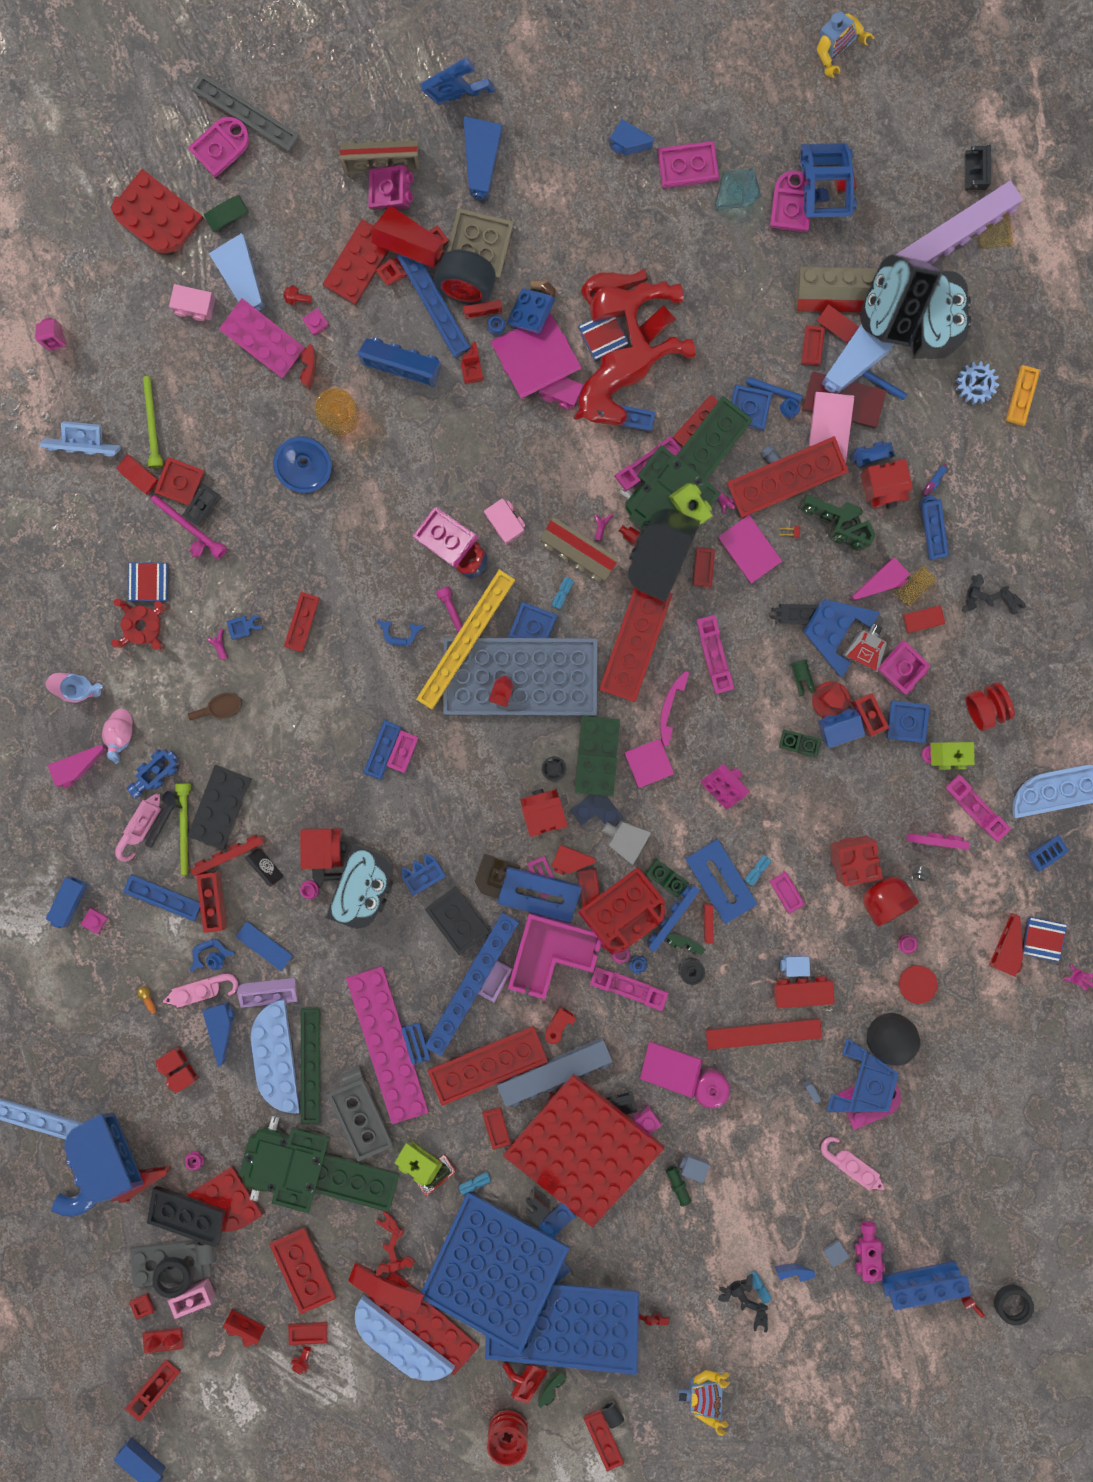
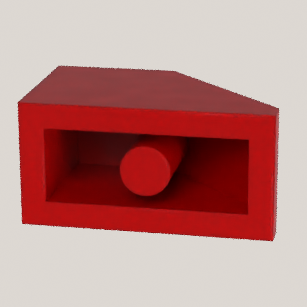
(570, 860)

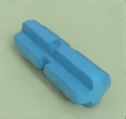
(561, 595)
(760, 867)
(478, 1181)
(760, 1288)

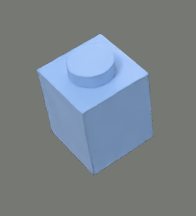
(795, 965)

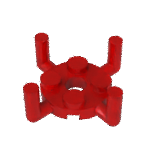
(130, 620)

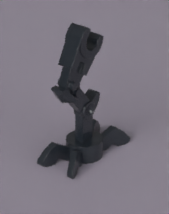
(974, 593)
(737, 1289)

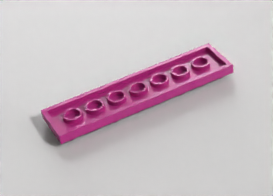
(387, 1045)

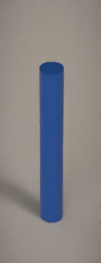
(884, 384)
(771, 388)

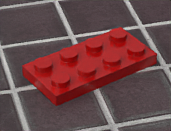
(356, 265)
(302, 1270)

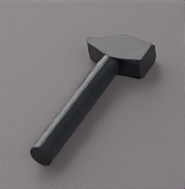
(171, 802)
(319, 876)

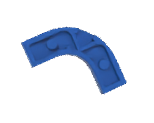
(552, 1224)

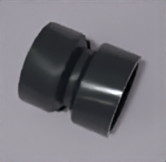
(554, 768)
(691, 970)

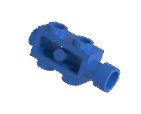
(156, 766)

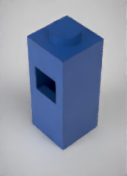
(66, 902)
(139, 1462)

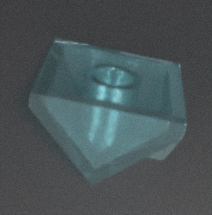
(737, 189)

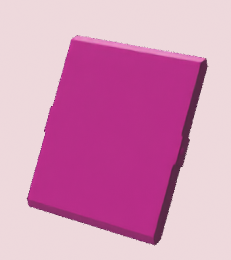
(535, 358)

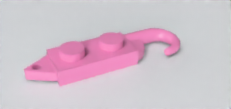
(138, 826)
(200, 990)
(852, 1166)

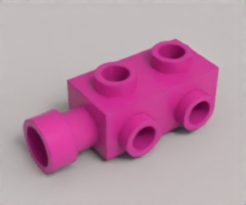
(867, 1260)

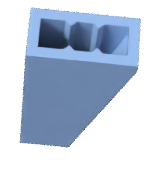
(237, 268)
(857, 357)

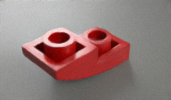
(309, 360)
(137, 474)

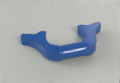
(399, 641)
(205, 945)

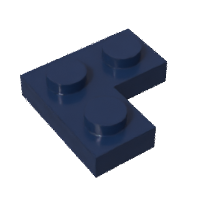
(597, 805)

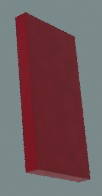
(867, 400)

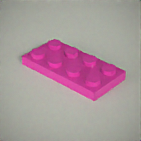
(261, 338)

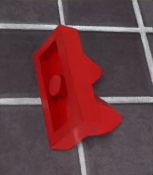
(244, 1327)
(163, 1340)

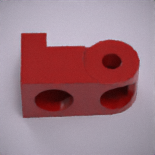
(556, 1026)

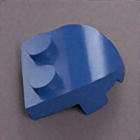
(879, 452)

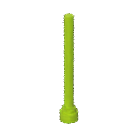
(155, 460)
(183, 790)

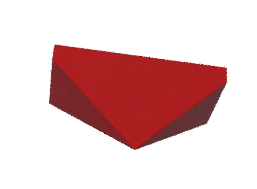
(657, 324)

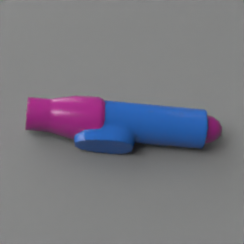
(935, 481)

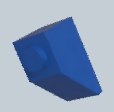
(629, 139)

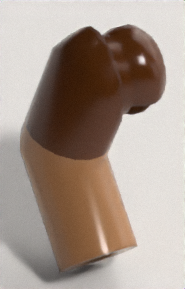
(543, 286)

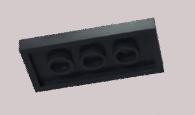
(219, 807)
(186, 1216)

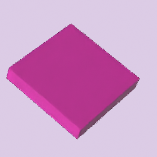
(649, 763)

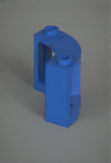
(826, 155)

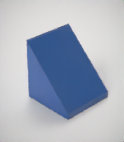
(821, 195)

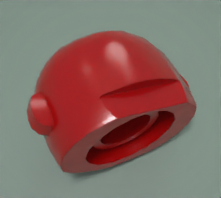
(888, 900)

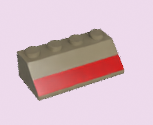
(370, 155)
(839, 287)
(578, 550)

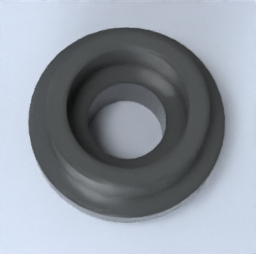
(921, 873)

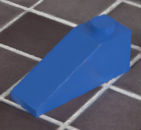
(219, 1026)

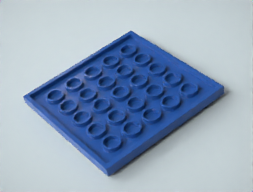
(494, 1272)

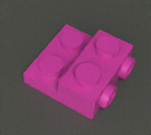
(390, 187)
(904, 668)

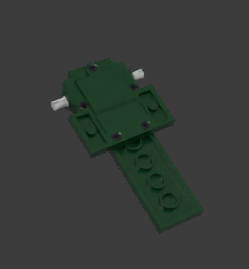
(693, 464)
(300, 1167)

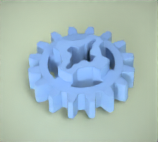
(982, 389)

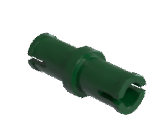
(678, 1186)

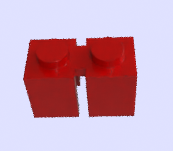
(181, 1078)

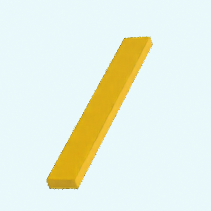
(465, 639)

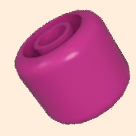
(712, 1088)

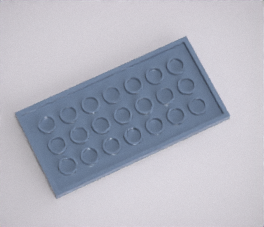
(546, 676)

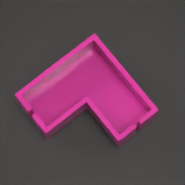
(543, 945)

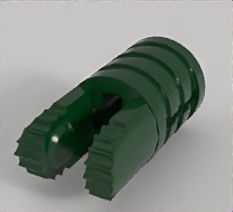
(802, 672)

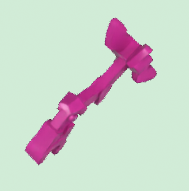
(1080, 978)

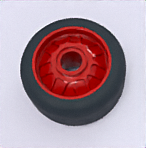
(465, 277)

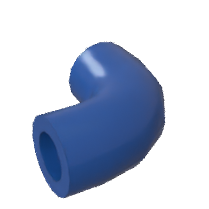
(71, 1206)

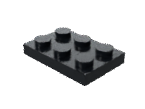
(457, 920)

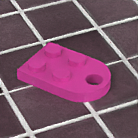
(218, 146)
(788, 204)
(939, 840)
(860, 1119)

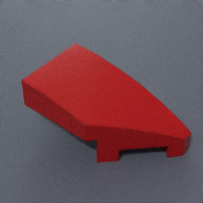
(471, 366)

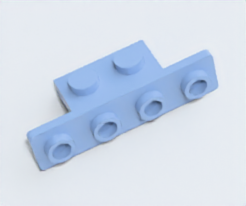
(80, 438)

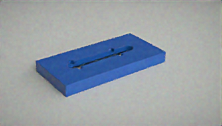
(698, 865)
(544, 884)

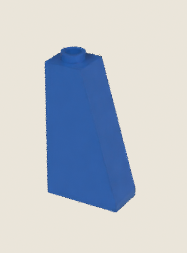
(482, 149)

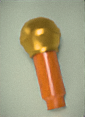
(144, 994)

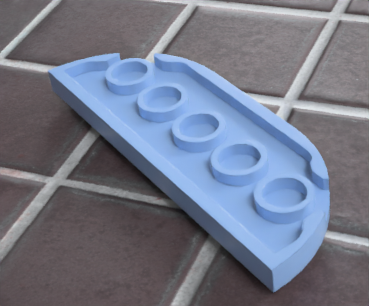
(1054, 791)
(274, 1058)
(399, 1344)

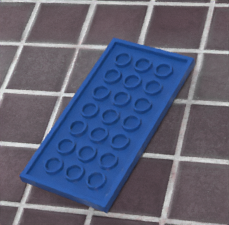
(581, 1331)

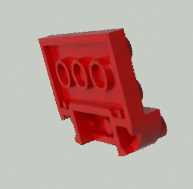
(155, 214)
(625, 912)

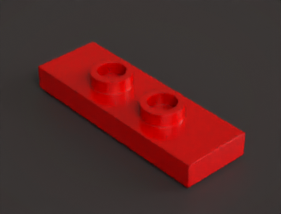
(694, 421)

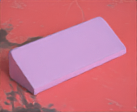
(267, 992)

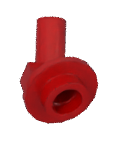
(291, 296)
(299, 1364)

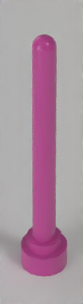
(216, 548)
(445, 596)

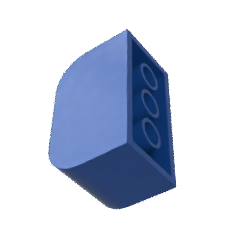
(101, 1159)

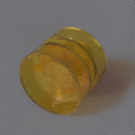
(337, 411)

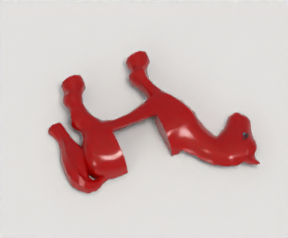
(630, 364)

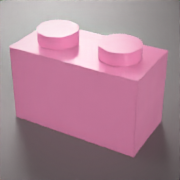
(192, 302)
(504, 521)
(193, 1298)

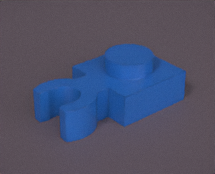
(241, 627)

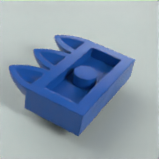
(422, 876)

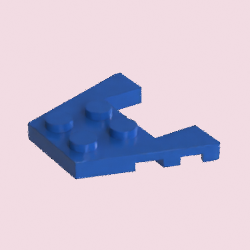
(449, 84)
(830, 626)
(873, 1085)

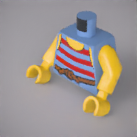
(837, 36)
(706, 1398)

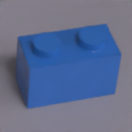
(841, 728)

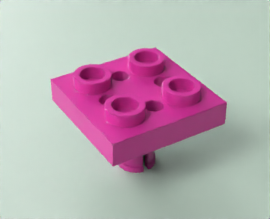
(725, 785)

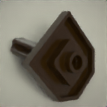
(492, 875)

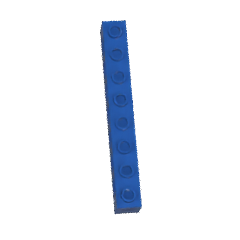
(472, 983)

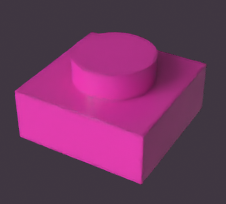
(315, 322)
(94, 920)

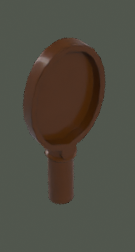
(220, 706)

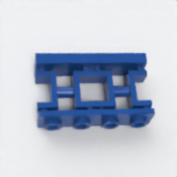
(925, 1285)

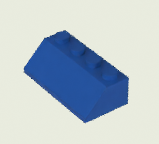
(399, 361)

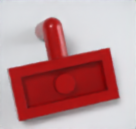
(527, 1382)

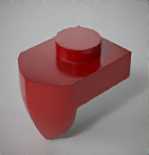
(501, 691)

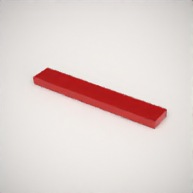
(763, 1034)

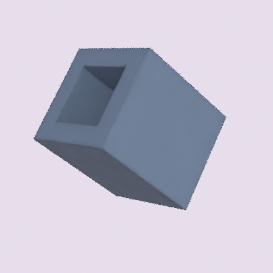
(694, 1167)

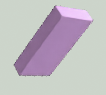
(495, 981)

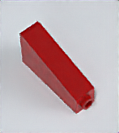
(407, 238)

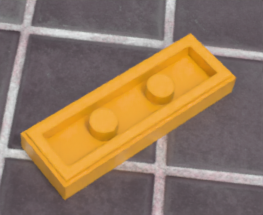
(1022, 395)

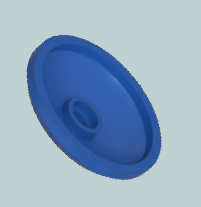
(299, 475)

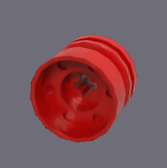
(990, 706)
(507, 1438)

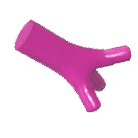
(724, 500)
(601, 524)
(218, 644)

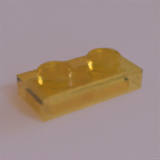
(915, 585)

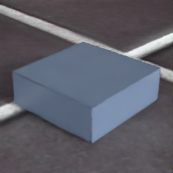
(812, 1091)
(835, 1253)

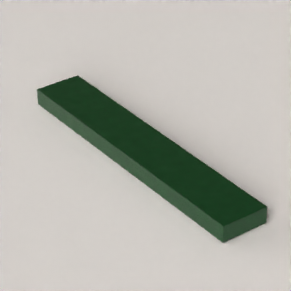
(310, 1065)

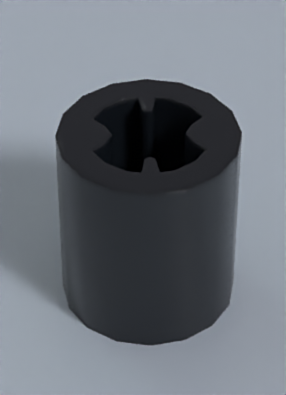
(612, 1414)

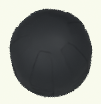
(893, 1039)

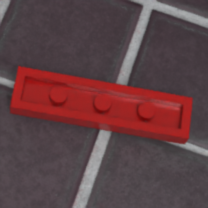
(235, 850)

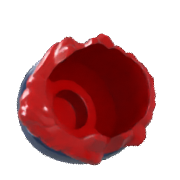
(474, 562)

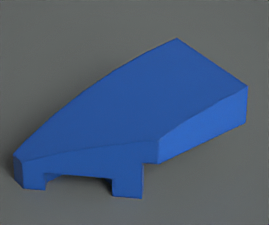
(788, 1270)

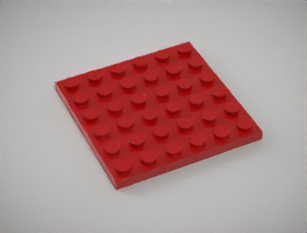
(583, 1150)

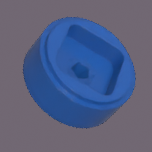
(789, 408)

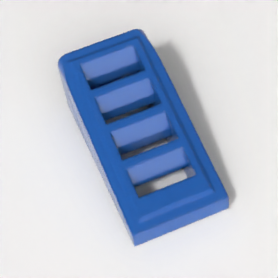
(1032, 856)

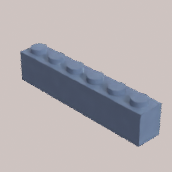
(555, 1072)

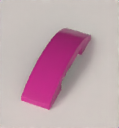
(628, 476)
(714, 654)
(665, 731)
(977, 809)
(629, 988)

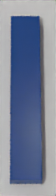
(435, 305)

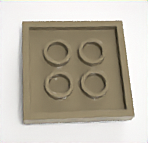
(483, 236)

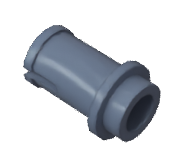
(770, 454)

